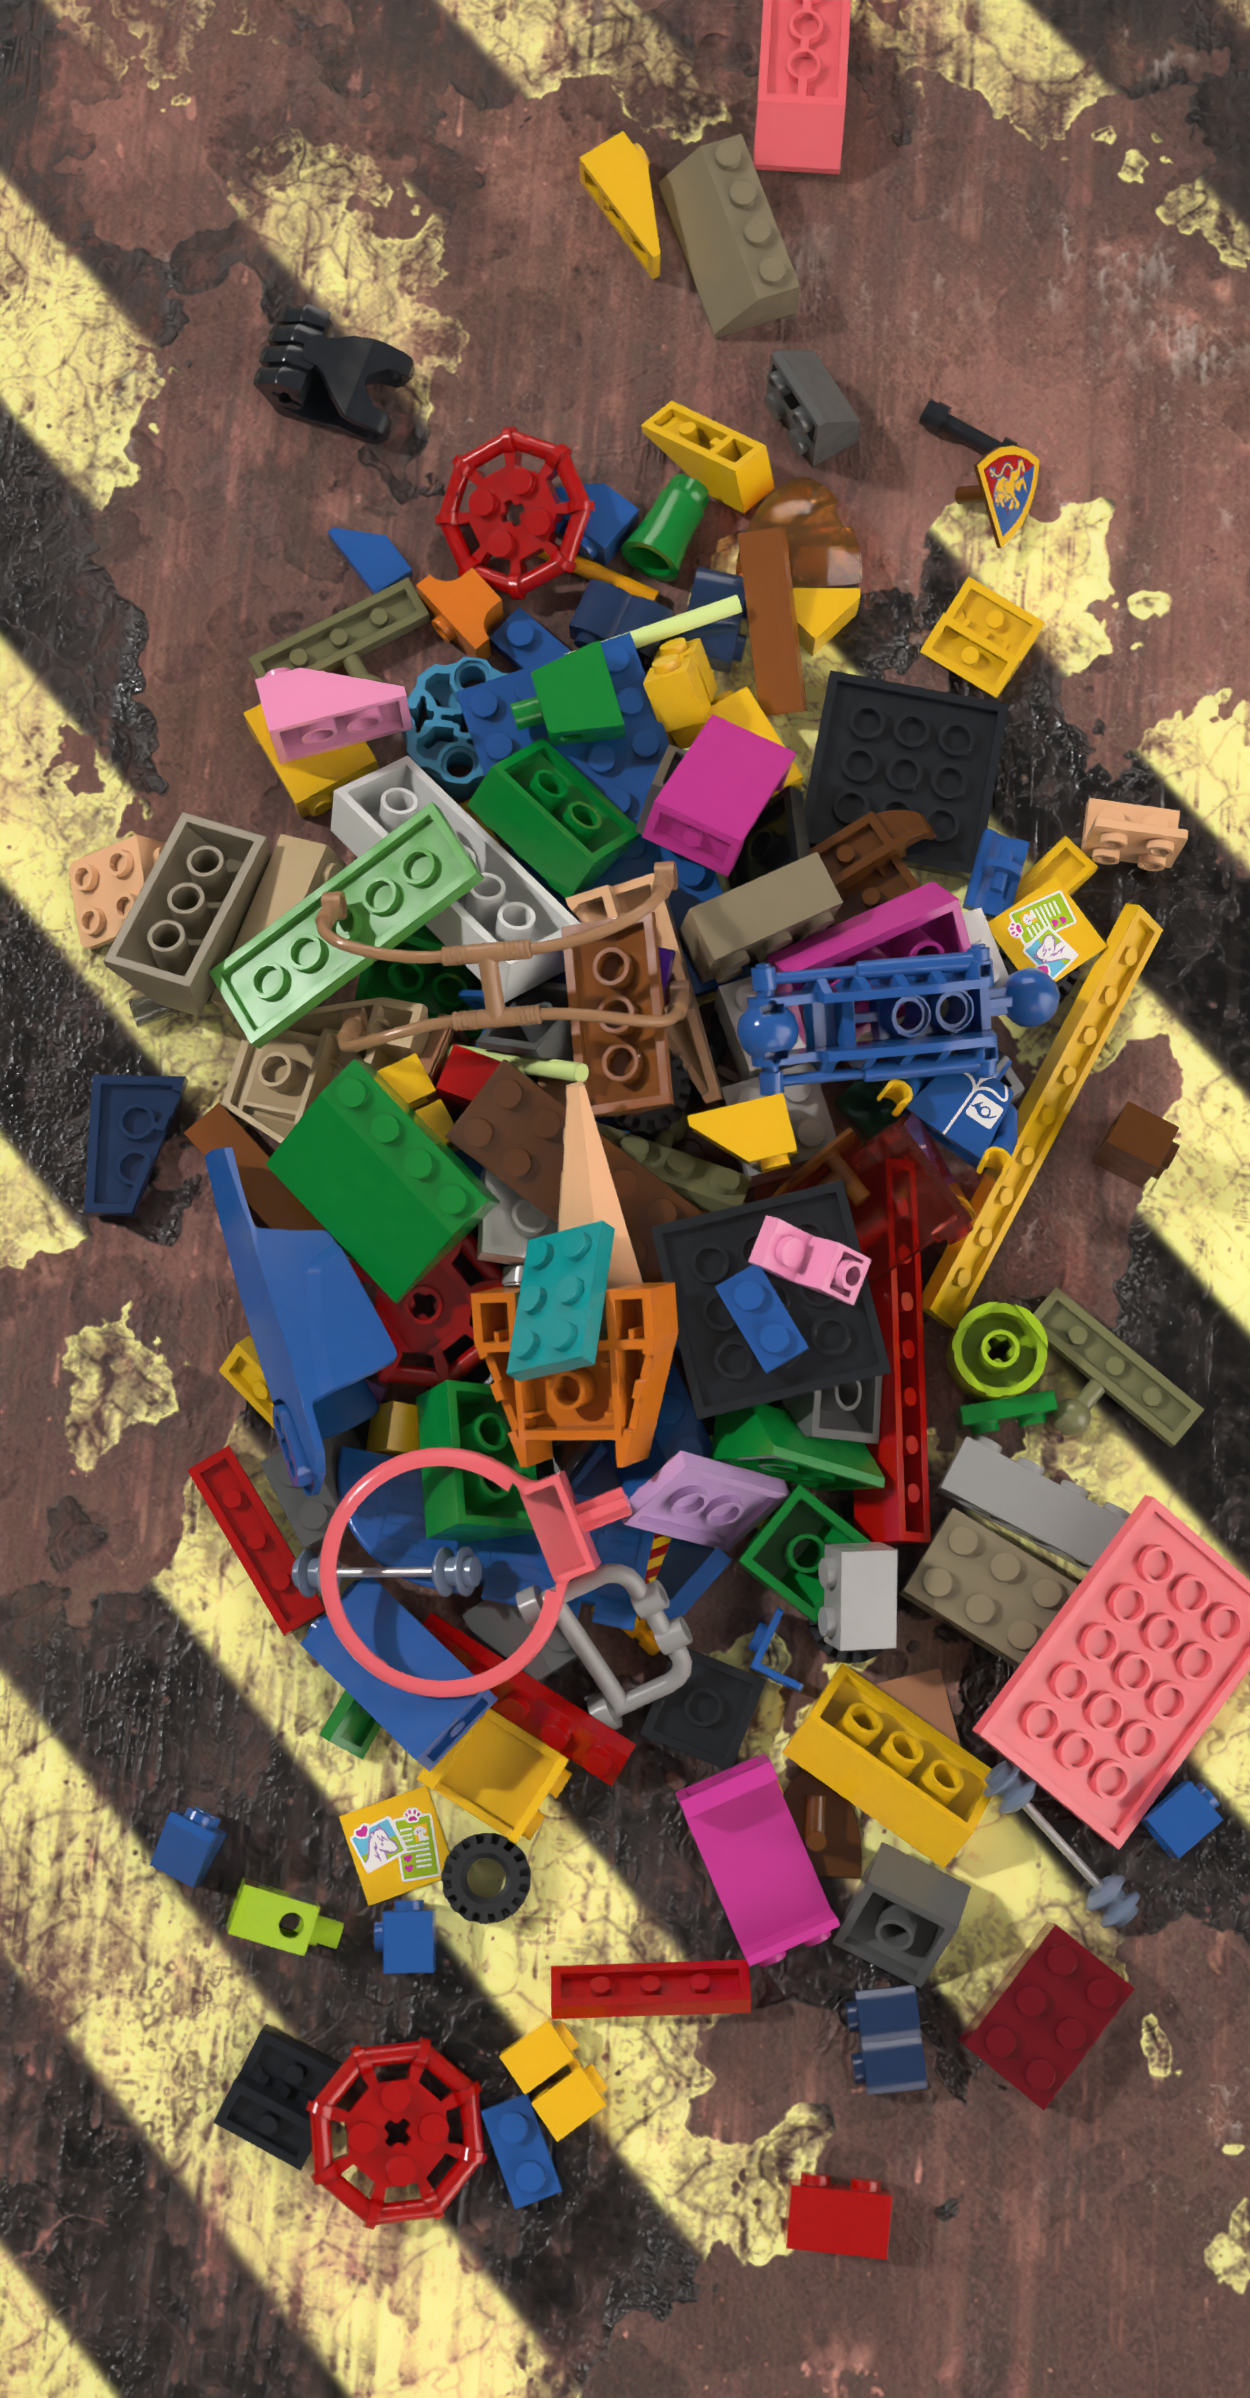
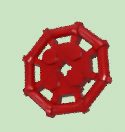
(518, 487)
(442, 1329)
(401, 2162)

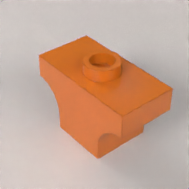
(462, 610)

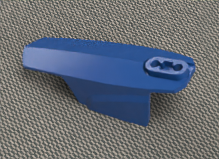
(307, 1324)

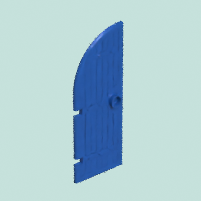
(394, 1534)

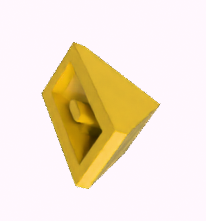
(823, 614)
(394, 1429)

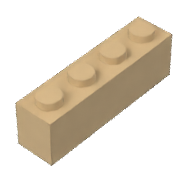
(290, 876)

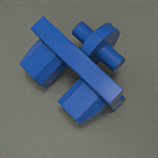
(995, 873)

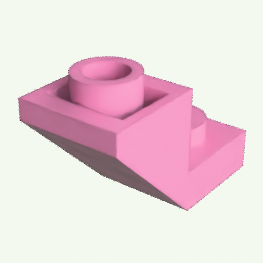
(809, 1260)

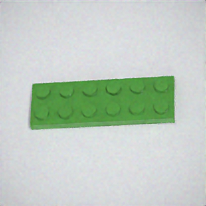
(388, 898)

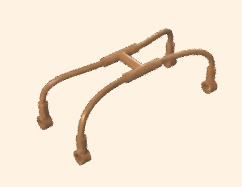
(487, 956)

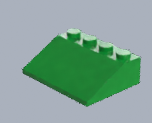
(380, 1179)

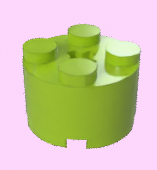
(996, 1326)

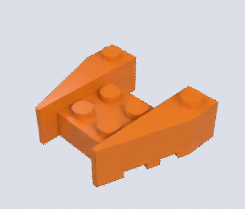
(597, 1402)

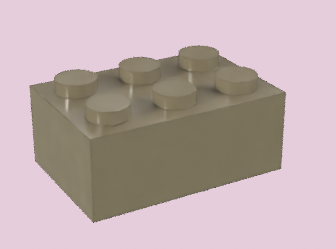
(759, 918)
(986, 1588)

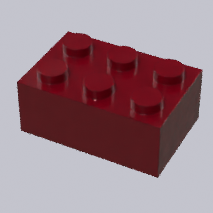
(1046, 2014)

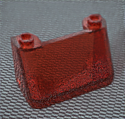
(910, 1197)

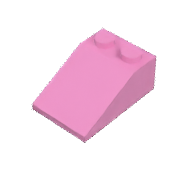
(327, 711)

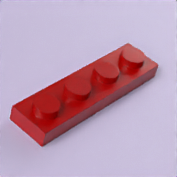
(254, 1538)
(650, 1989)

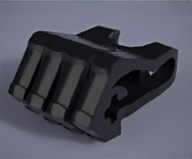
(326, 377)

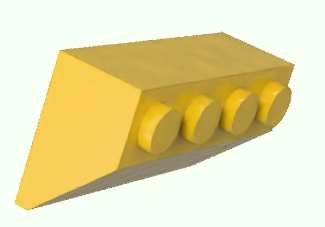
(891, 1765)

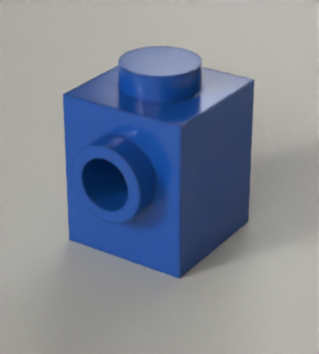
(407, 1938)

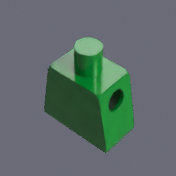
(573, 699)

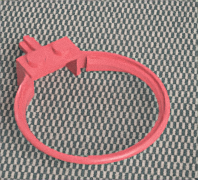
(559, 1526)

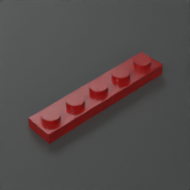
(541, 1709)

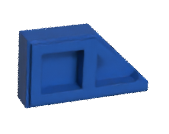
(371, 558)

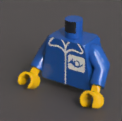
(963, 1114)

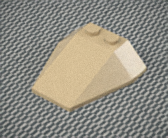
(285, 1076)

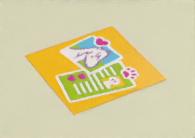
(1046, 932)
(396, 1844)

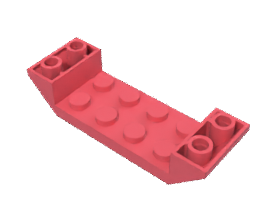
(802, 85)

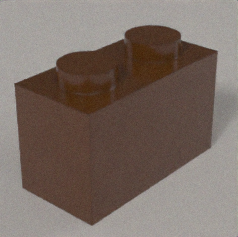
(1137, 1145)

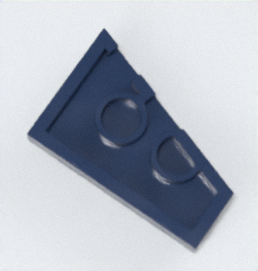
(125, 1138)

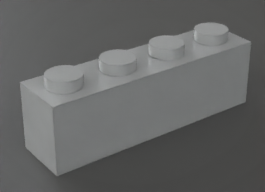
(1029, 1503)

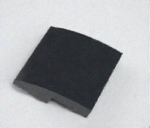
(273, 2093)

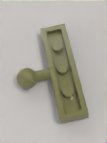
(348, 634)
(697, 1180)
(1111, 1370)

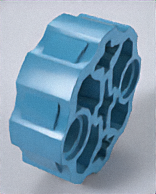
(441, 741)

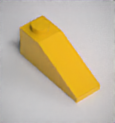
(621, 187)
(722, 459)

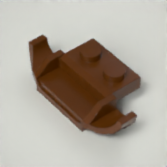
(868, 859)

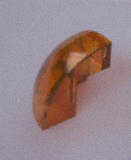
(818, 543)

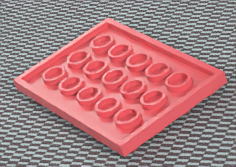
(1126, 1673)

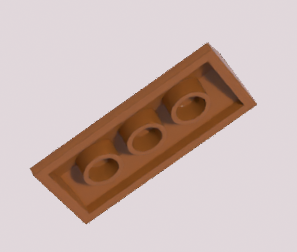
(624, 976)

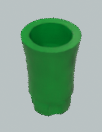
(667, 529)

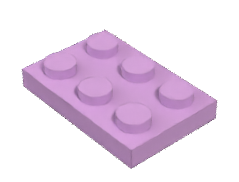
(705, 1501)

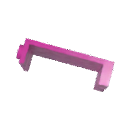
(717, 794)
(757, 1861)

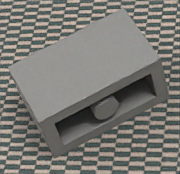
(859, 1596)

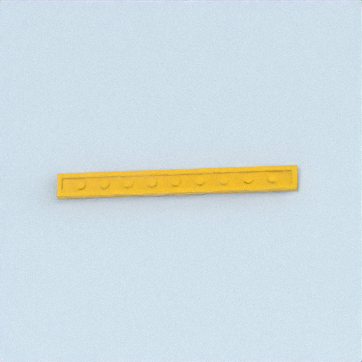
(1043, 1112)

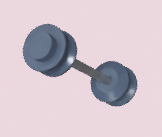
(446, 1572)
(1106, 1893)

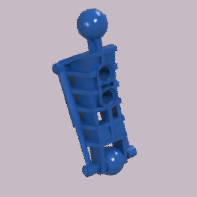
(920, 983)

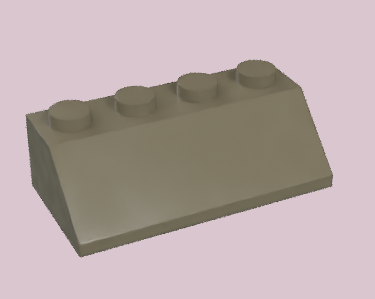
(729, 238)
(189, 912)

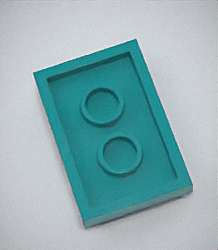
(561, 1301)

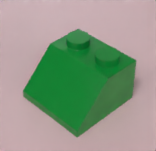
(790, 1546)

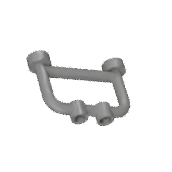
(649, 1602)

